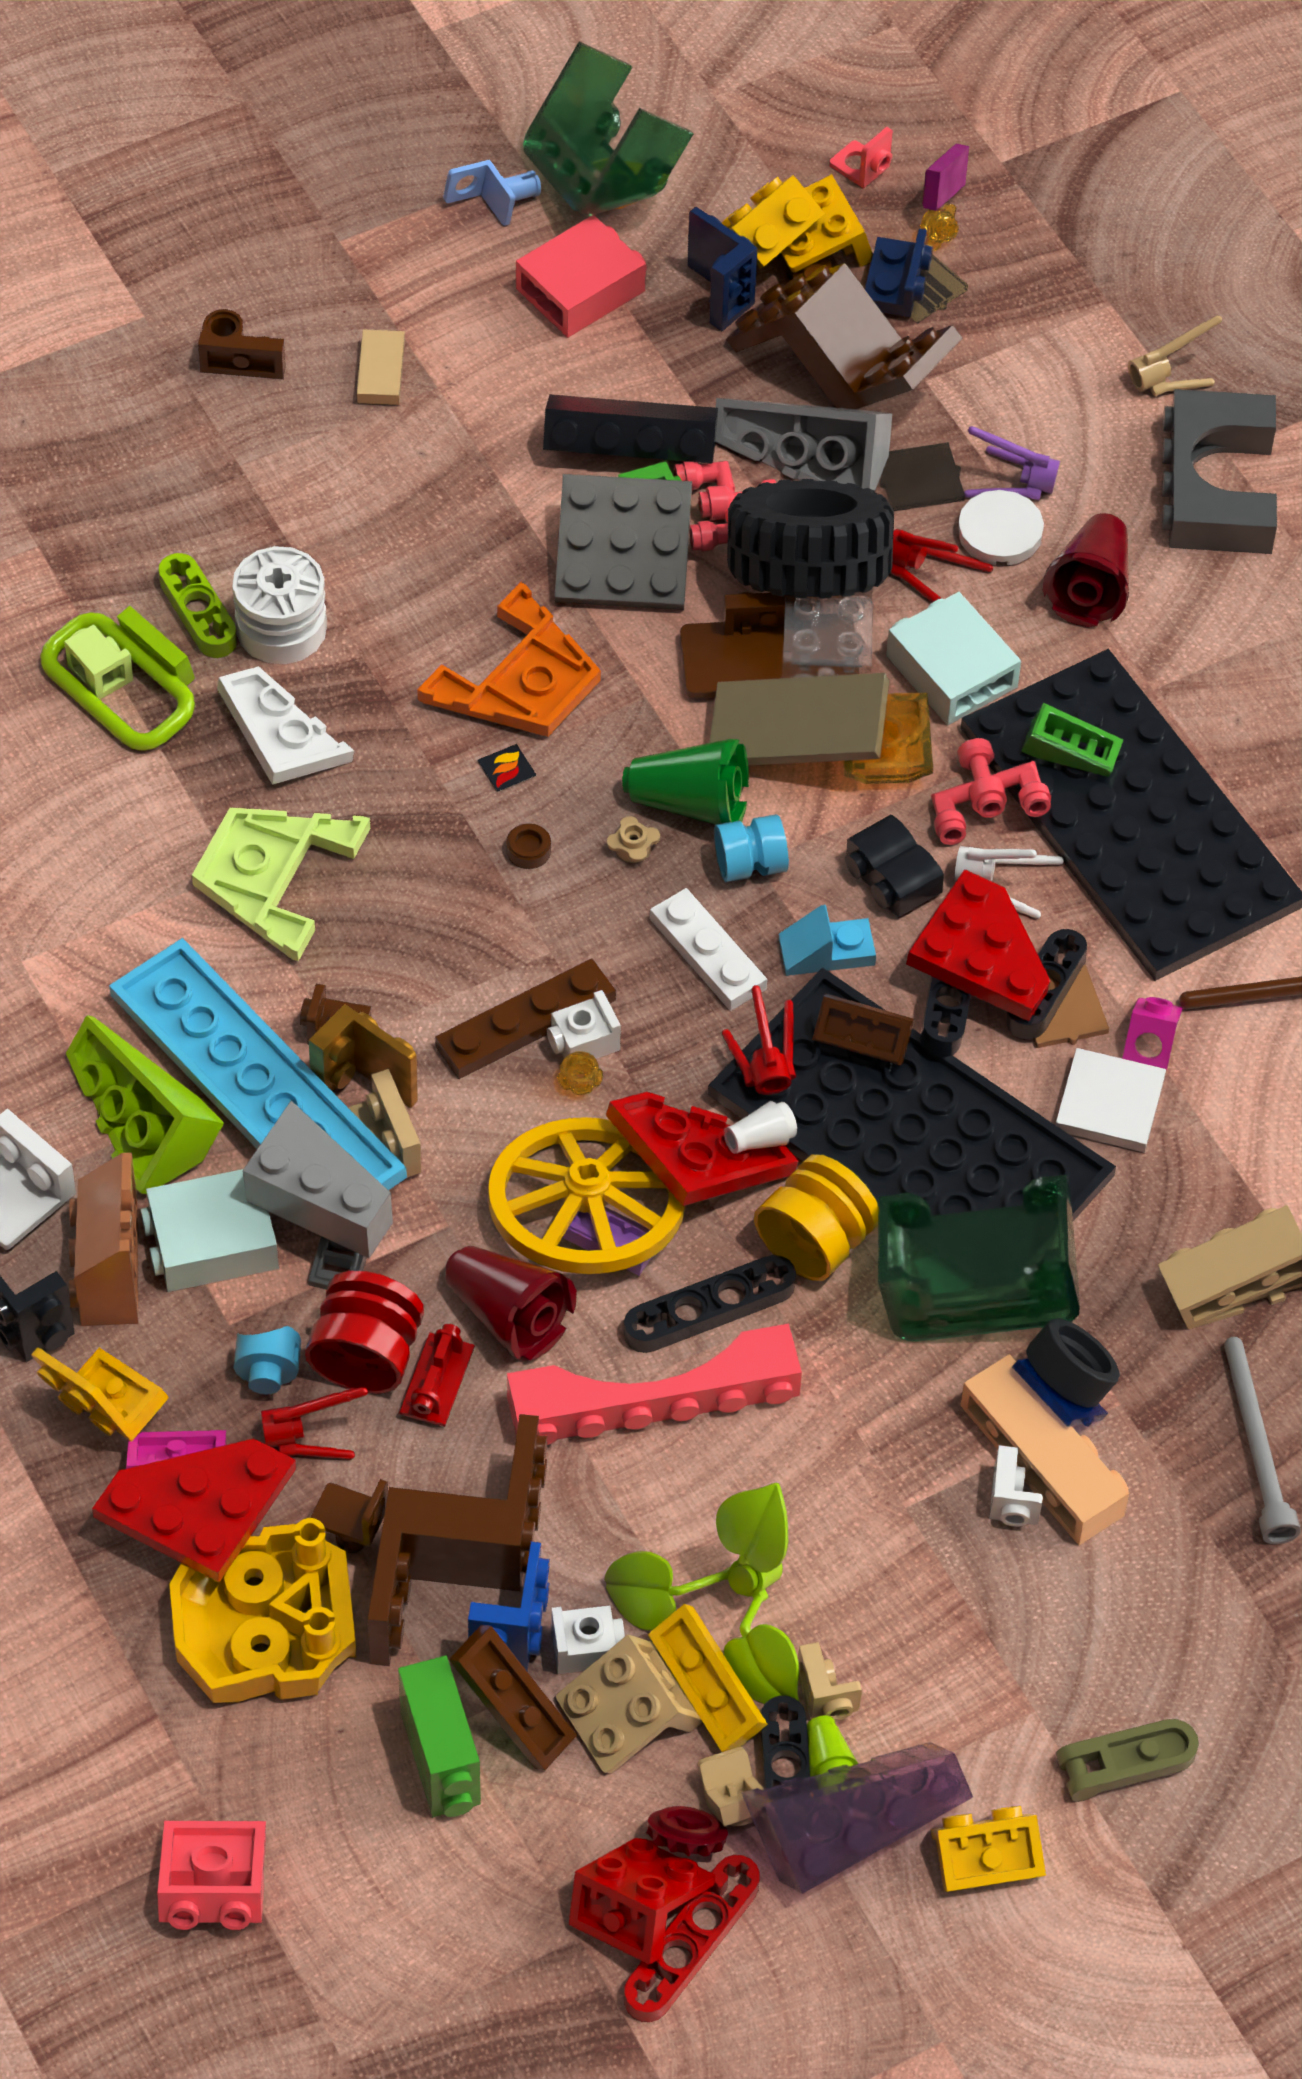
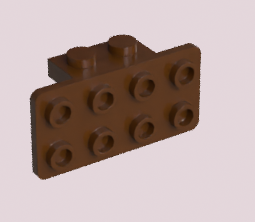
(739, 648)

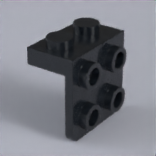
(36, 1316)

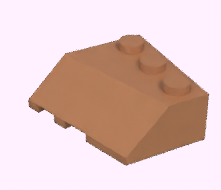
(105, 1245)

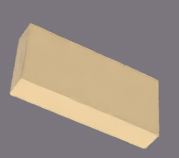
(381, 367)

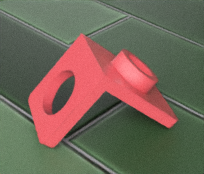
(874, 158)

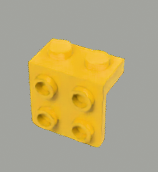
(776, 219)
(106, 1389)

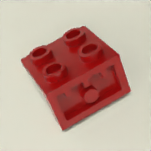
(629, 1893)

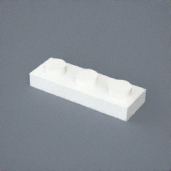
(707, 948)

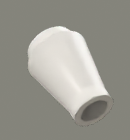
(764, 1128)

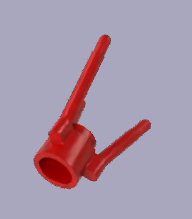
(910, 552)
(769, 1069)
(285, 1425)

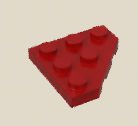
(982, 948)
(691, 1149)
(197, 1503)

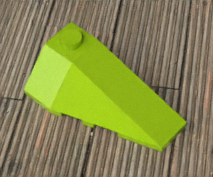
(141, 1106)

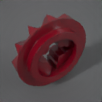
(687, 1830)

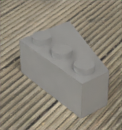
(317, 1184)

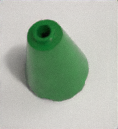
(692, 781)

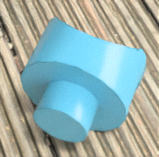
(268, 1359)

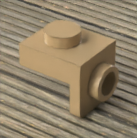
(723, 1781)

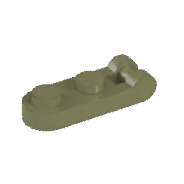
(1128, 1757)

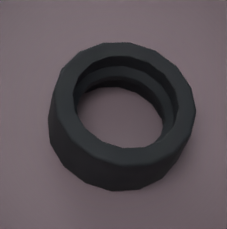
(1073, 1363)

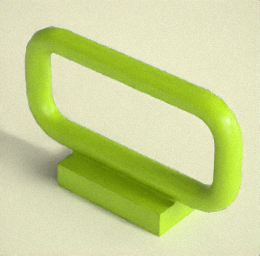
(149, 651)

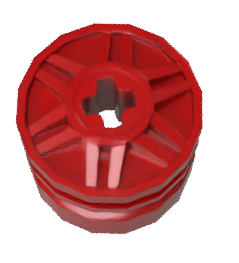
(364, 1331)

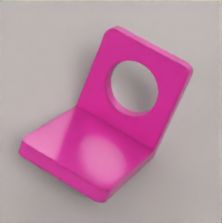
(1155, 1017)

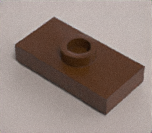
(863, 1029)

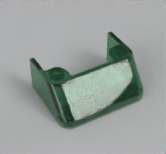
(574, 132)

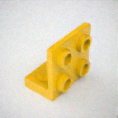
(832, 232)

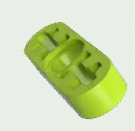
(197, 622)

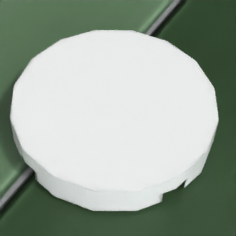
(1000, 527)

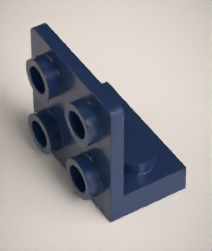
(726, 262)

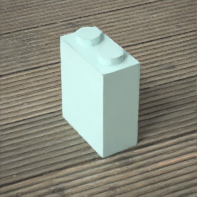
(953, 657)
(207, 1231)

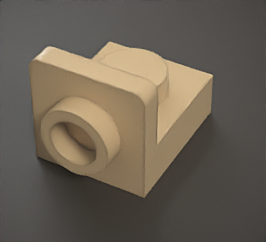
(821, 1688)

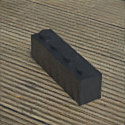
(630, 428)

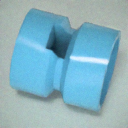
(751, 848)

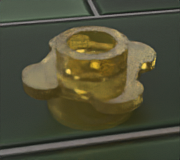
(940, 225)

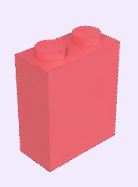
(581, 275)

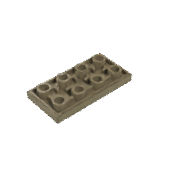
(803, 717)

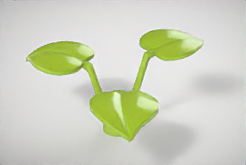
(747, 1525)

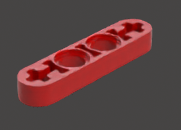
(697, 1941)

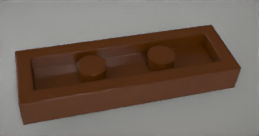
(512, 1697)

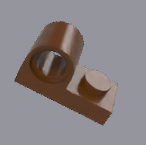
(229, 352)

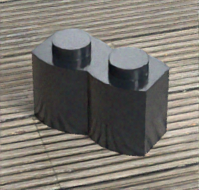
(894, 866)

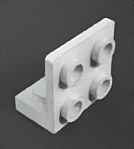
(32, 1180)

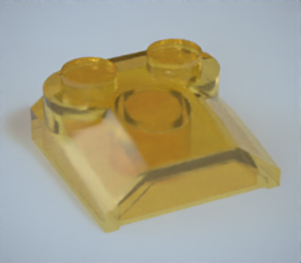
(905, 744)

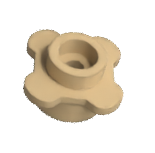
(633, 850)

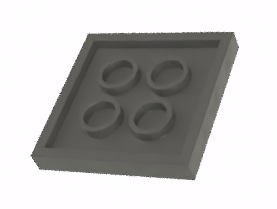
(623, 541)

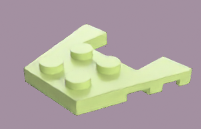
(256, 860)

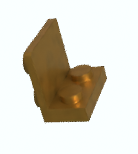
(356, 1043)

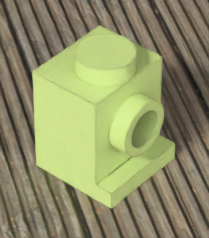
(98, 661)

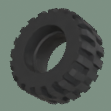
(810, 538)

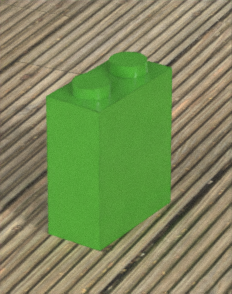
(439, 1737)

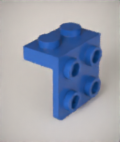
(519, 1626)

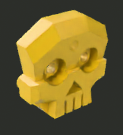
(225, 1619)

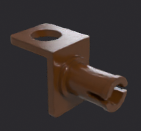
(352, 1514)

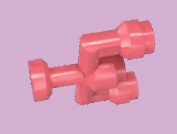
(712, 503)
(986, 791)

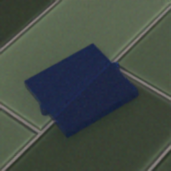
(1064, 1409)

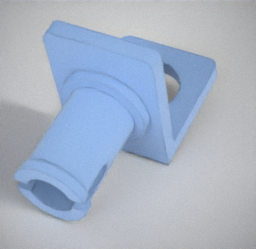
(496, 190)

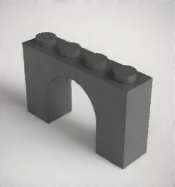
(1198, 512)

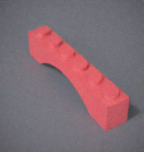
(750, 1371)

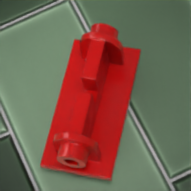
(438, 1376)

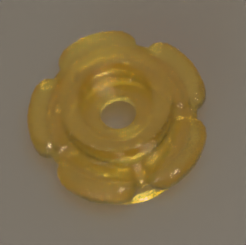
(580, 1063)

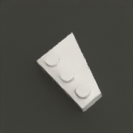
(277, 730)

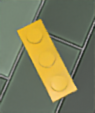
(707, 1678)

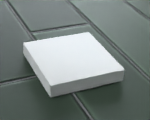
(1110, 1100)

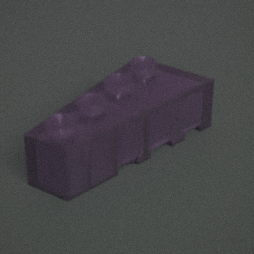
(853, 1811)

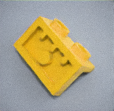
(989, 1850)

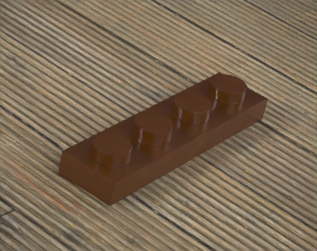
(519, 1019)

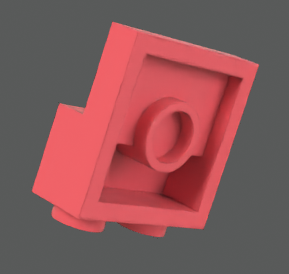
(212, 1873)

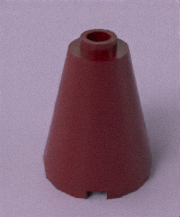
(1091, 573)
(512, 1299)

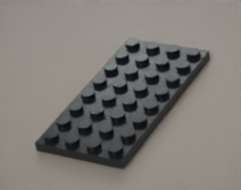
(1154, 837)
(912, 1125)

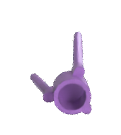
(1038, 469)

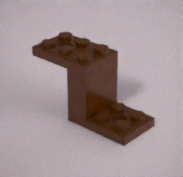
(843, 337)
(455, 1540)

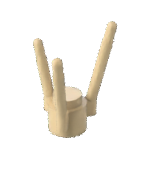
(1153, 368)

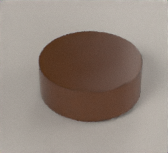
(528, 846)

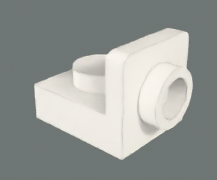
(1007, 1497)

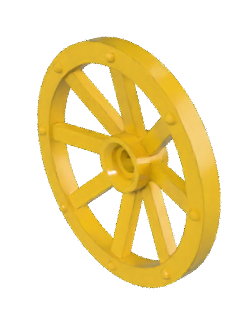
(585, 1188)

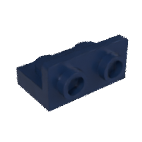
(896, 273)

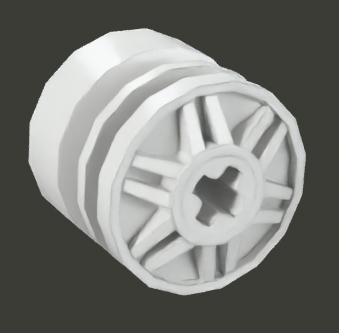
(279, 605)

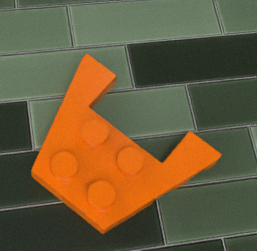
(532, 685)

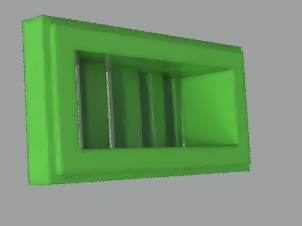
(1053, 749)

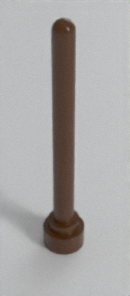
(1241, 993)

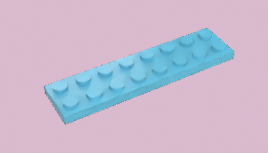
(238, 1056)

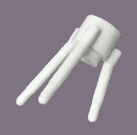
(983, 864)

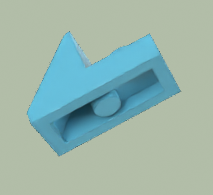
(819, 944)

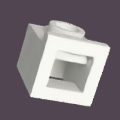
(585, 1028)
(572, 1640)

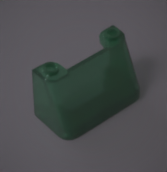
(979, 1266)

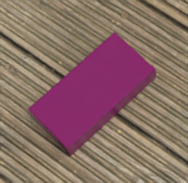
(945, 177)

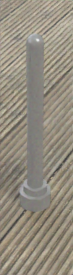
(1278, 1521)

